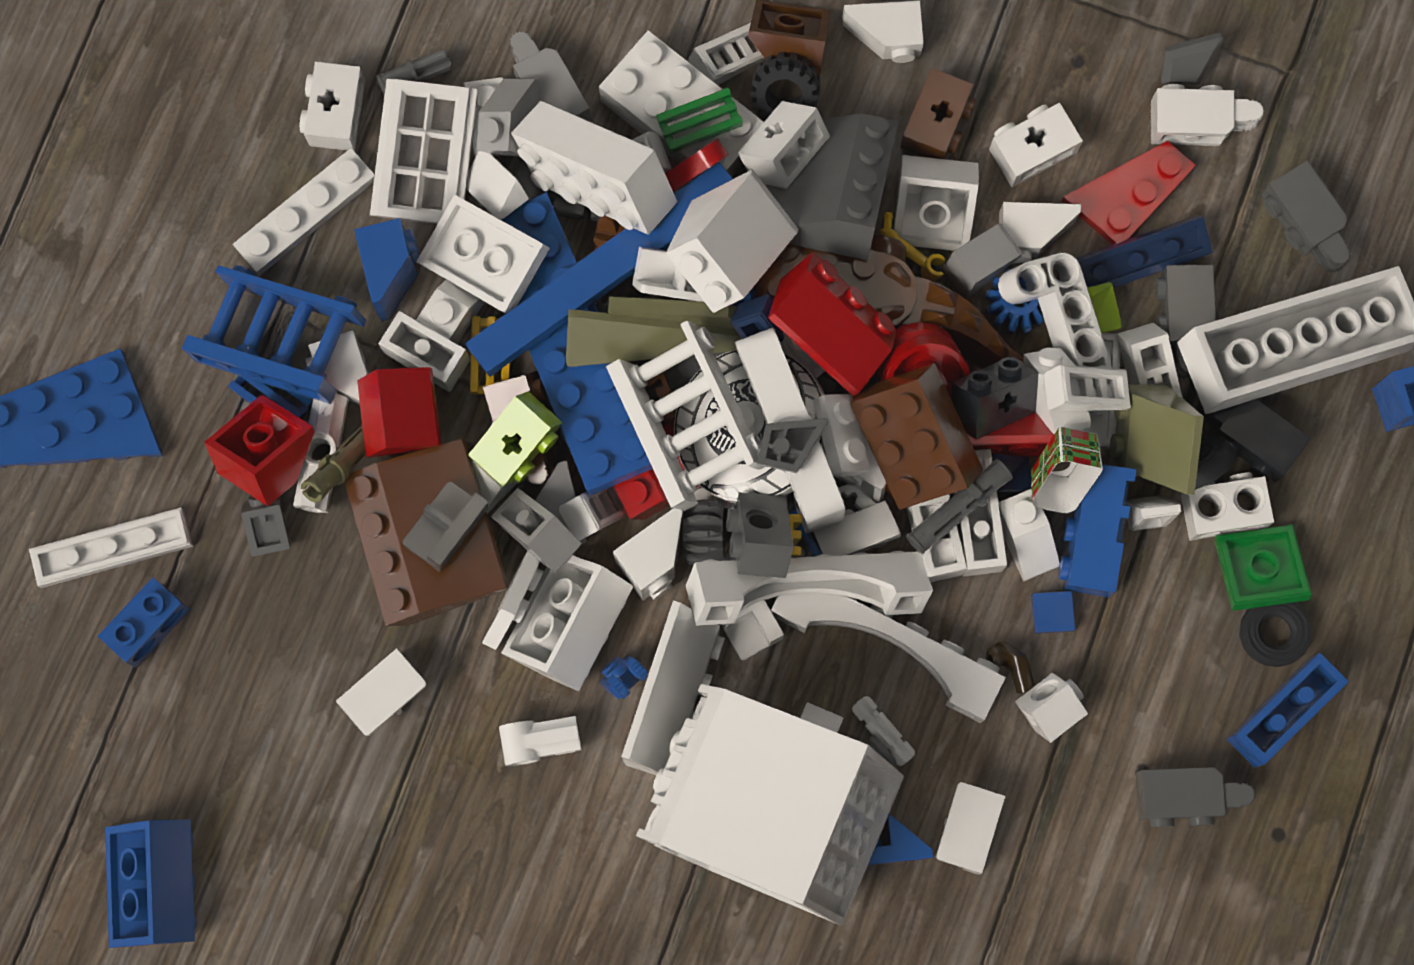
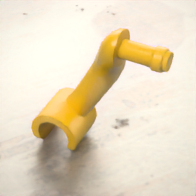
(913, 254)

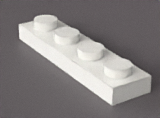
(304, 211)

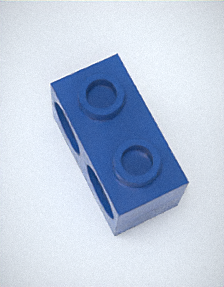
(144, 622)

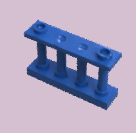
(278, 370)

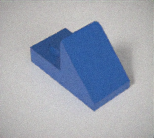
(901, 846)

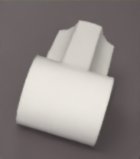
(529, 741)

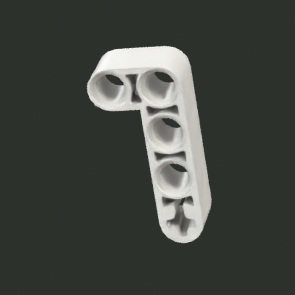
(1052, 298)

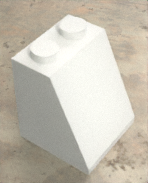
(730, 239)

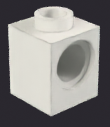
(1052, 706)

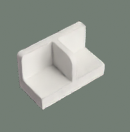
(660, 276)
(753, 630)
(382, 692)
(970, 827)

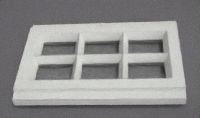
(422, 149)

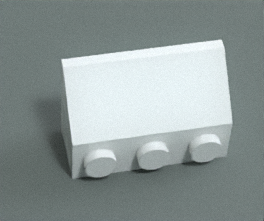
(568, 621)

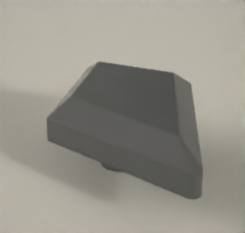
(1189, 60)
(789, 443)

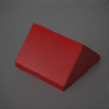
(398, 411)

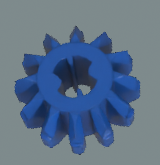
(1013, 315)

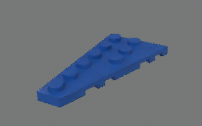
(77, 417)

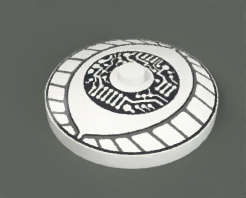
(740, 476)

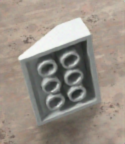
(671, 688)

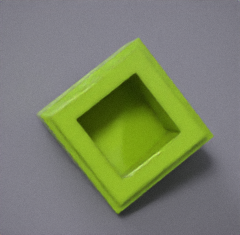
(1105, 307)

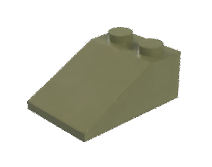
(1159, 437)

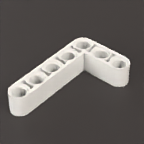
(780, 401)

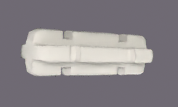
(884, 730)

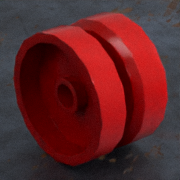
(922, 345)

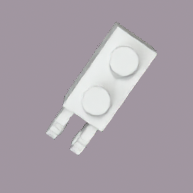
(1200, 115)

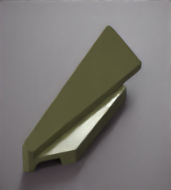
(642, 330)

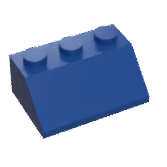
(150, 883)

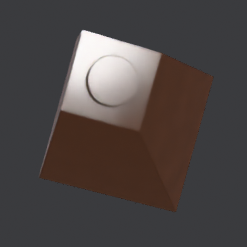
(790, 29)

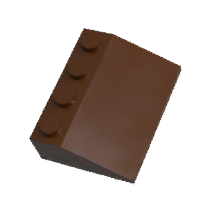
(387, 505)

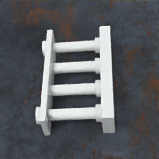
(647, 416)

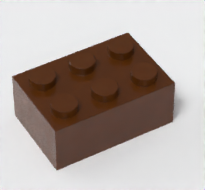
(916, 436)

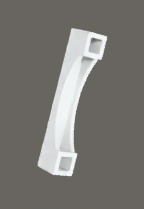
(887, 580)
(967, 683)

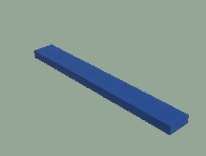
(582, 283)

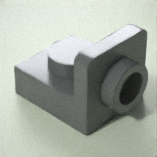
(265, 526)

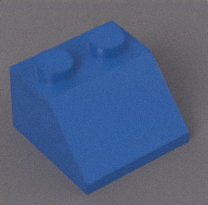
(388, 263)

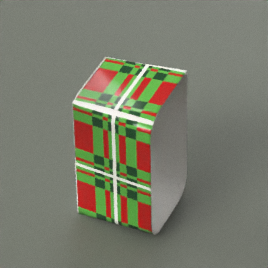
(1061, 493)

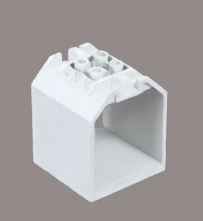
(772, 802)

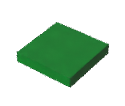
(1262, 567)

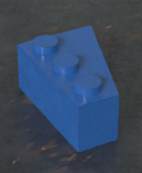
(1097, 535)

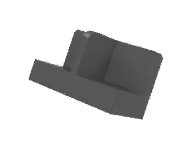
(445, 525)

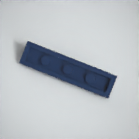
(1146, 253)

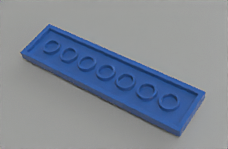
(581, 396)

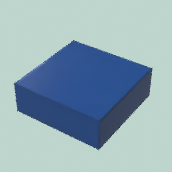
(1052, 612)

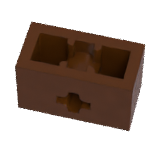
(944, 95)

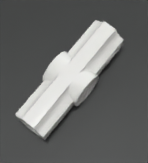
(328, 425)

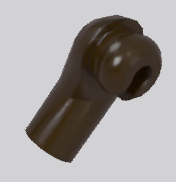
(1014, 660)

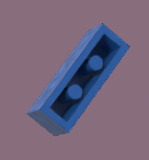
(1287, 710)

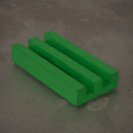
(693, 107)

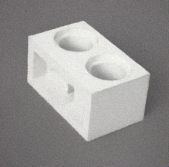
(1228, 515)
(946, 556)

